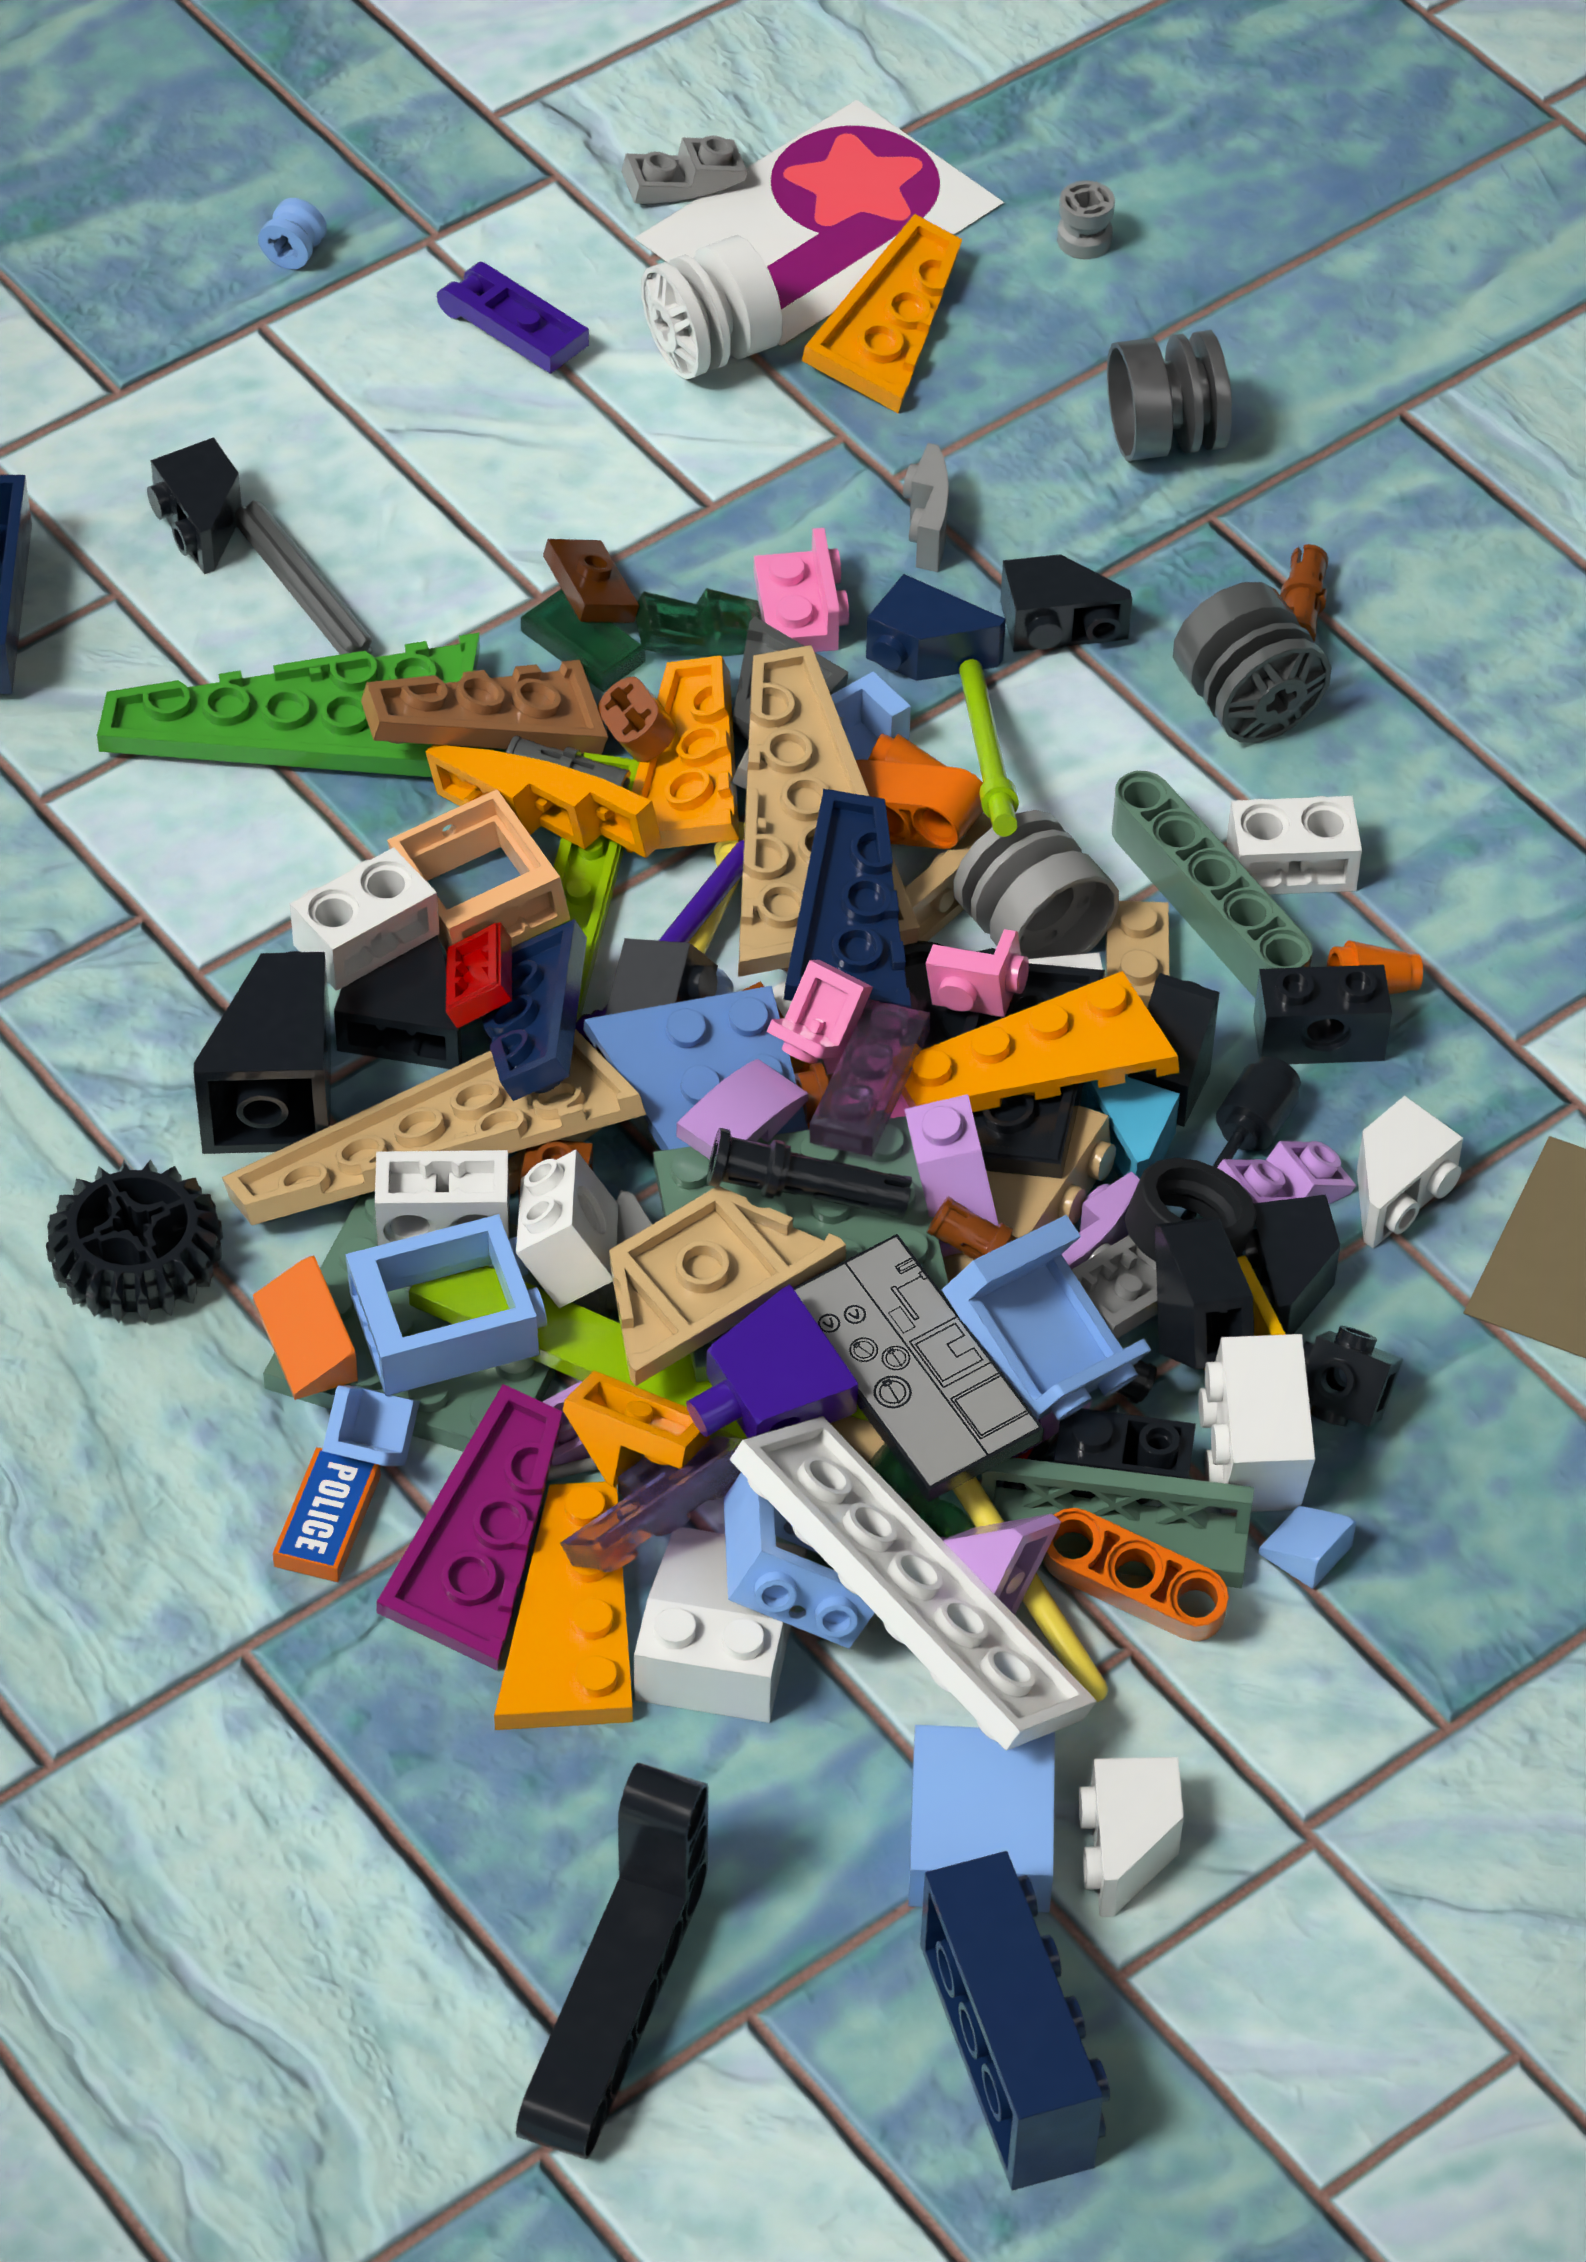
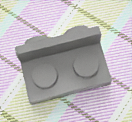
(1120, 1285)

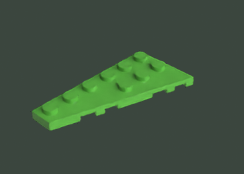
(294, 718)

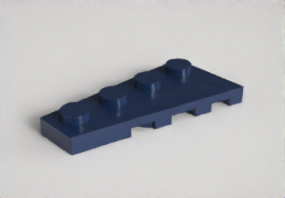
(851, 900)
(537, 1028)

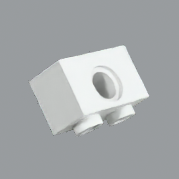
(566, 1228)

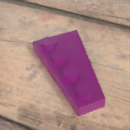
(475, 1540)

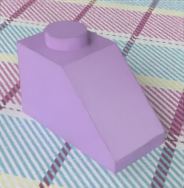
(950, 1158)
(1006, 1554)

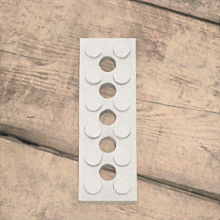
(913, 1582)

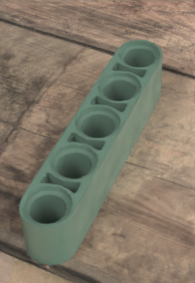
(1204, 880)

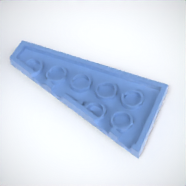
(688, 1048)

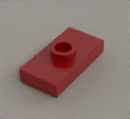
(478, 974)

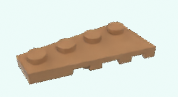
(488, 711)

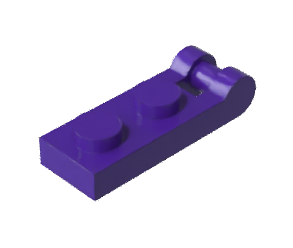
(514, 316)

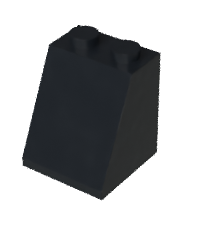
(268, 1059)

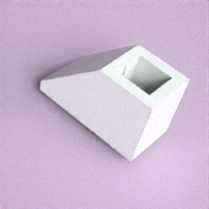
(1402, 1166)
(1134, 1823)

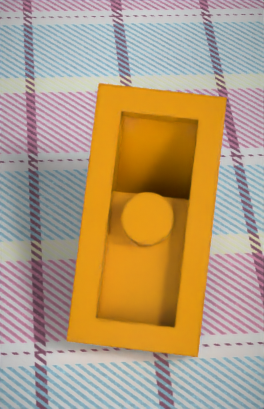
(625, 1422)

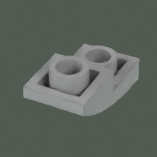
(697, 171)
(928, 491)

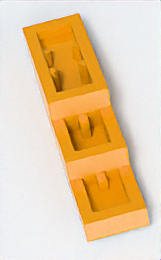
(547, 796)

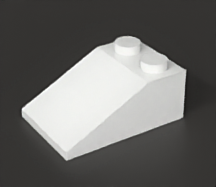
(698, 1644)

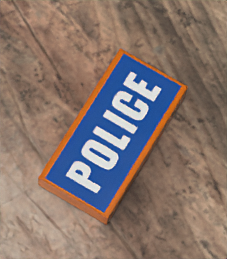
(326, 1515)

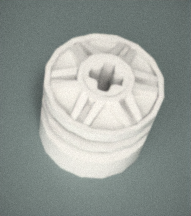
(711, 306)

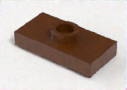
(591, 581)

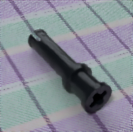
(779, 1170)

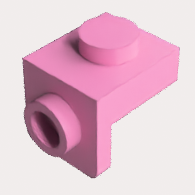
(976, 979)
(821, 1013)

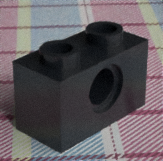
(1323, 1014)

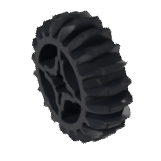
(134, 1241)

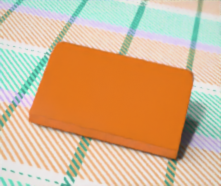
(306, 1330)

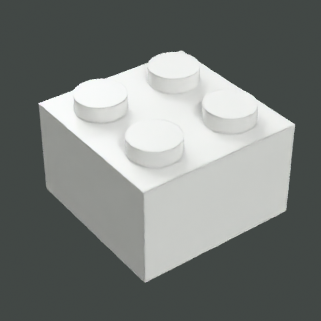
(1259, 1419)

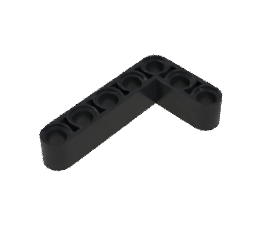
(626, 1962)

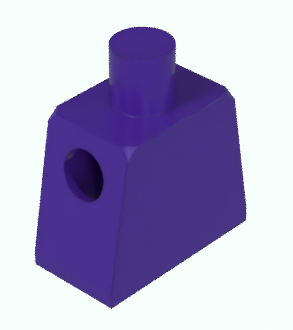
(774, 1373)

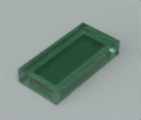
(601, 647)

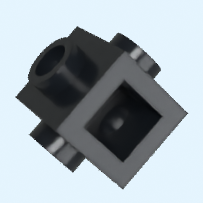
(1368, 1373)

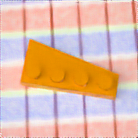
(887, 316)
(695, 773)
(1058, 1043)
(570, 1630)

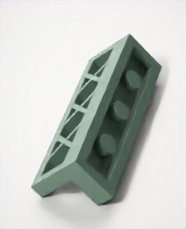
(1177, 1525)

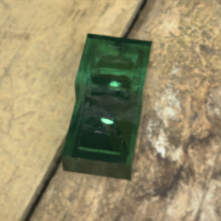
(704, 629)

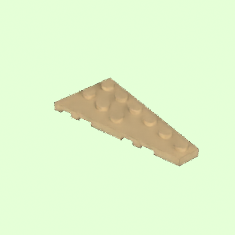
(792, 756)
(446, 1113)

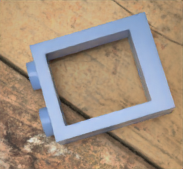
(455, 1348)
(777, 1580)

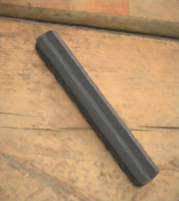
(302, 579)

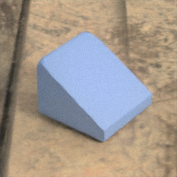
(1309, 1543)

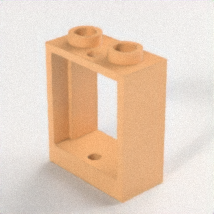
(522, 905)

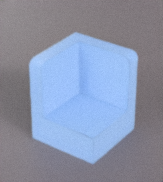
(868, 711)
(370, 1425)

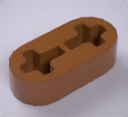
(636, 719)

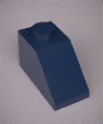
(931, 632)

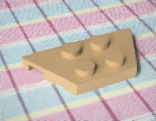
(705, 1274)

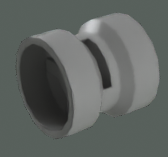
(1085, 211)

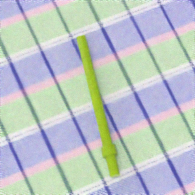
(997, 792)

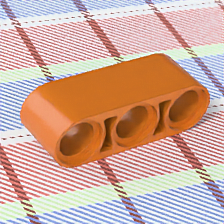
(924, 802)
(1153, 1602)

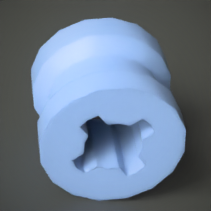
(292, 233)

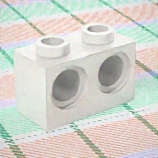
(1297, 843)
(366, 917)
(438, 1190)

